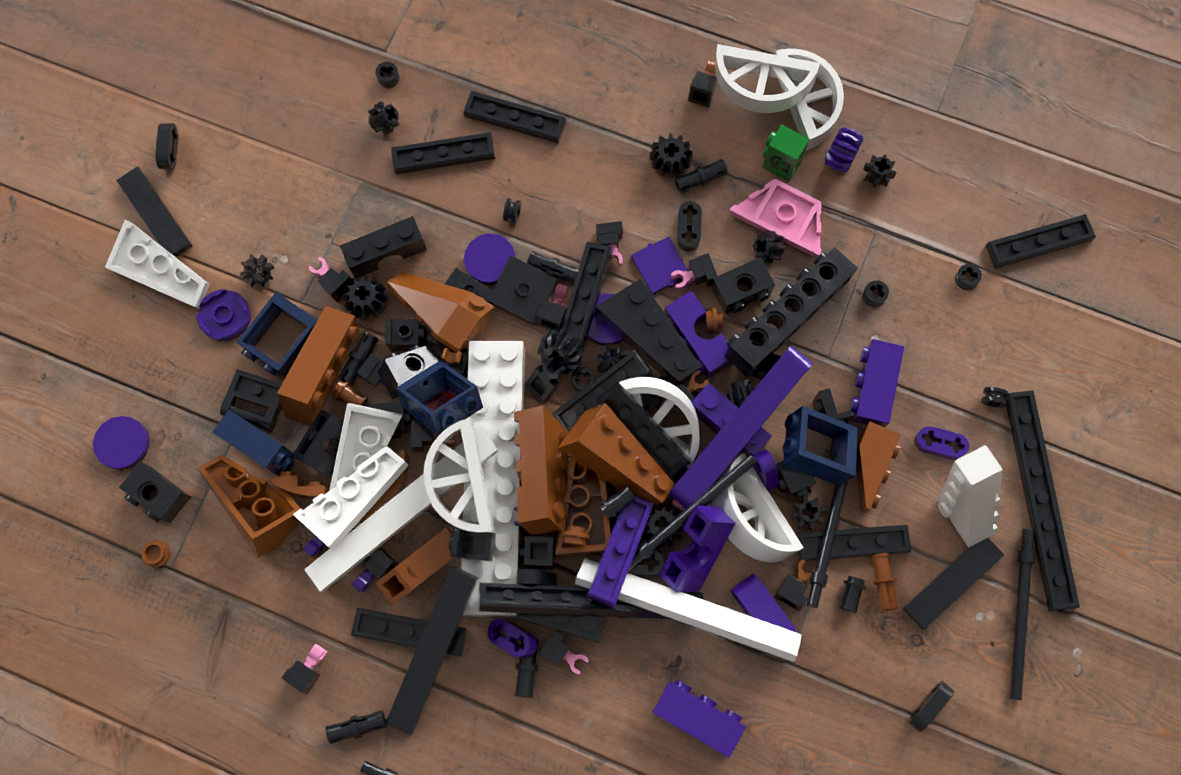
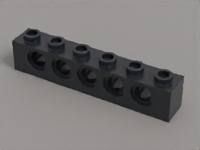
(748, 357)

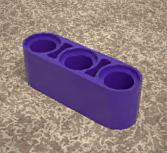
(759, 603)

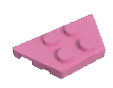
(785, 212)

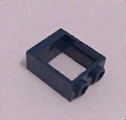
(263, 322)
(438, 379)
(254, 443)
(844, 446)

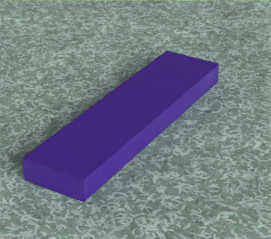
(619, 552)

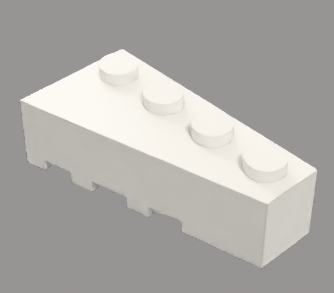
(972, 495)

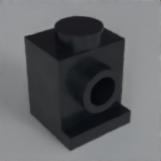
(399, 342)

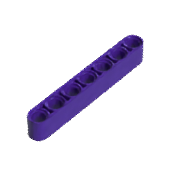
(741, 427)

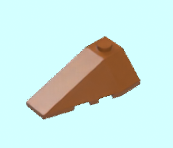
(450, 312)
(254, 506)

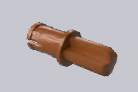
(885, 581)

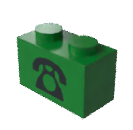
(784, 152)

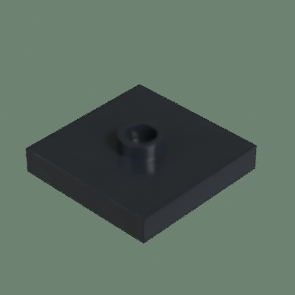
(522, 290)

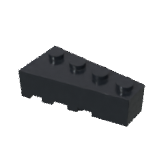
(646, 328)

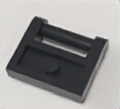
(255, 391)

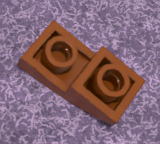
(295, 485)

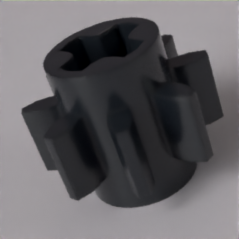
(383, 118)
(876, 177)
(769, 246)
(257, 270)
(609, 356)
(740, 391)
(804, 519)

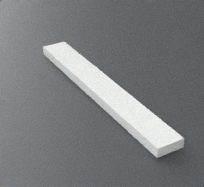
(389, 520)
(701, 614)

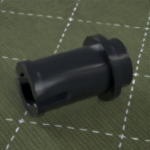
(617, 502)
(852, 594)

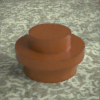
(714, 320)
(575, 536)
(155, 553)

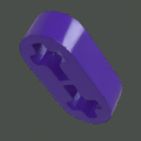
(943, 437)
(766, 469)
(514, 632)

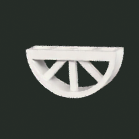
(765, 65)
(801, 113)
(673, 396)
(471, 463)
(773, 537)

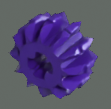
(843, 149)

